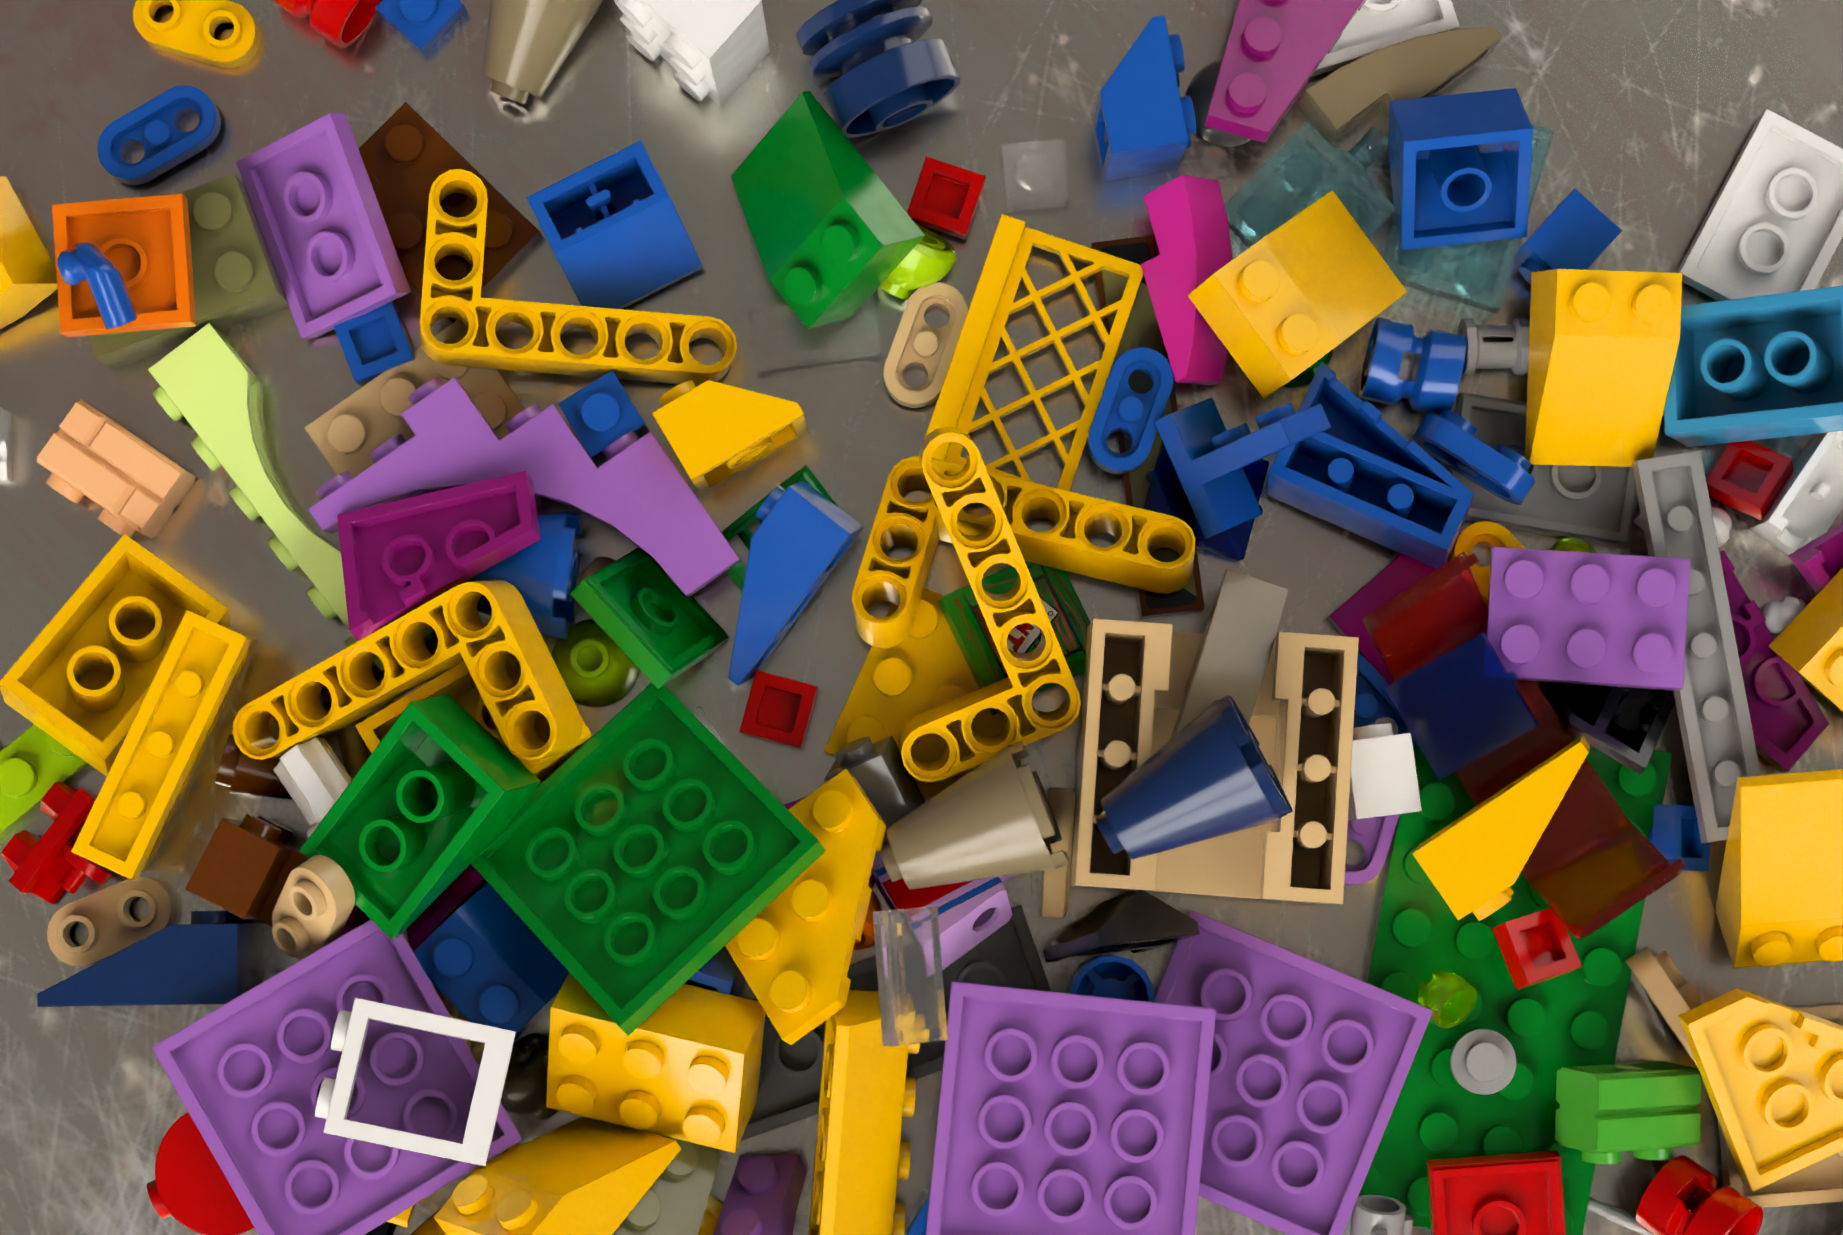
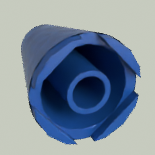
(544, 573)

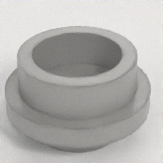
(1483, 1061)

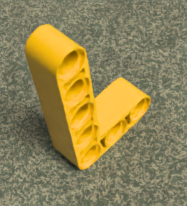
(545, 321)
(1061, 548)
(1002, 614)
(410, 664)

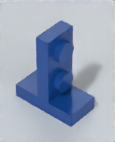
(1213, 458)

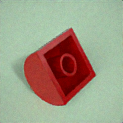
(193, 1185)

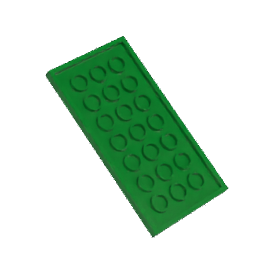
(1548, 1023)

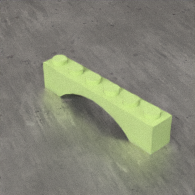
(221, 402)

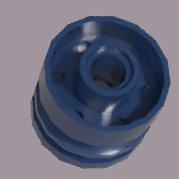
(880, 63)

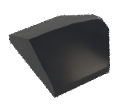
(1613, 718)
(1123, 923)

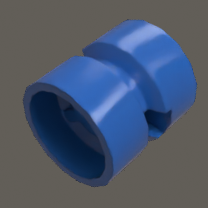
(1434, 371)
(1111, 977)

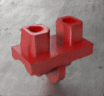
(46, 863)

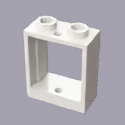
(350, 1038)

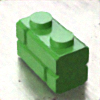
(1628, 1109)

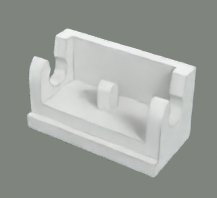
(1808, 498)

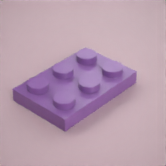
(323, 225)
(1589, 617)

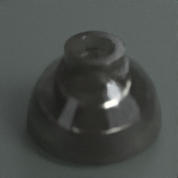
(527, 1077)

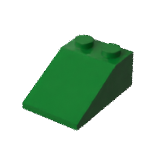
(820, 215)
(421, 811)

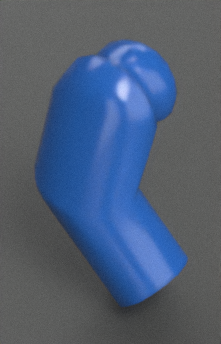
(104, 281)

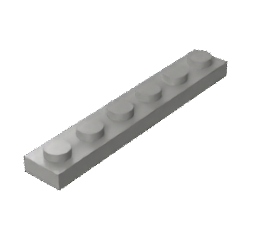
(1713, 696)

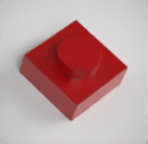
(946, 198)
(1749, 477)
(778, 709)
(1536, 948)

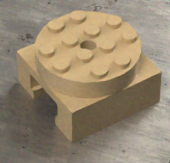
(1303, 728)

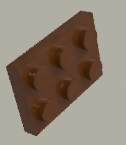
(402, 165)

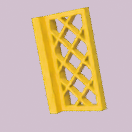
(986, 328)
(164, 746)

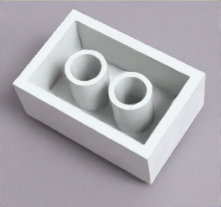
(705, 41)

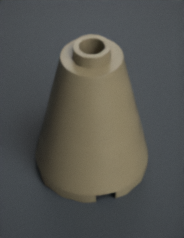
(531, 42)
(977, 828)

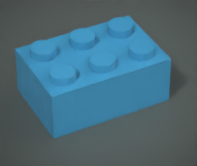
(1758, 368)

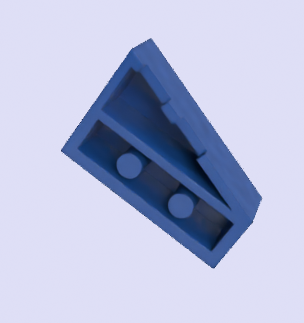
(1370, 478)

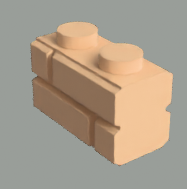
(115, 470)

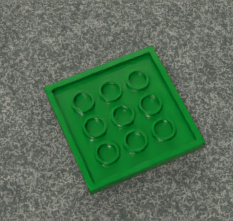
(645, 855)

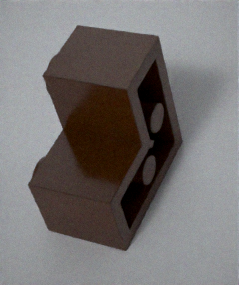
(246, 867)

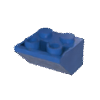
(1139, 111)
(615, 230)

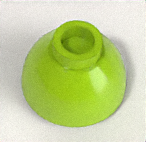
(922, 266)
(593, 665)

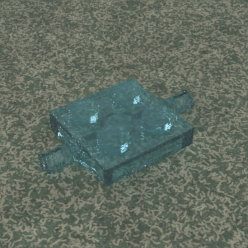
(1300, 176)

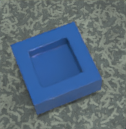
(421, 20)
(374, 342)
(1678, 836)

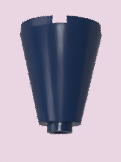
(1195, 788)

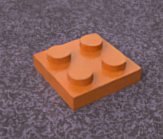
(146, 244)

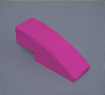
(1192, 245)

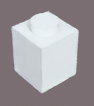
(1382, 773)

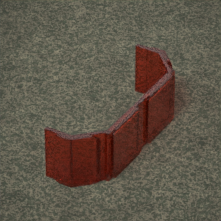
(1590, 854)

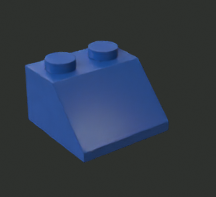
(1460, 168)

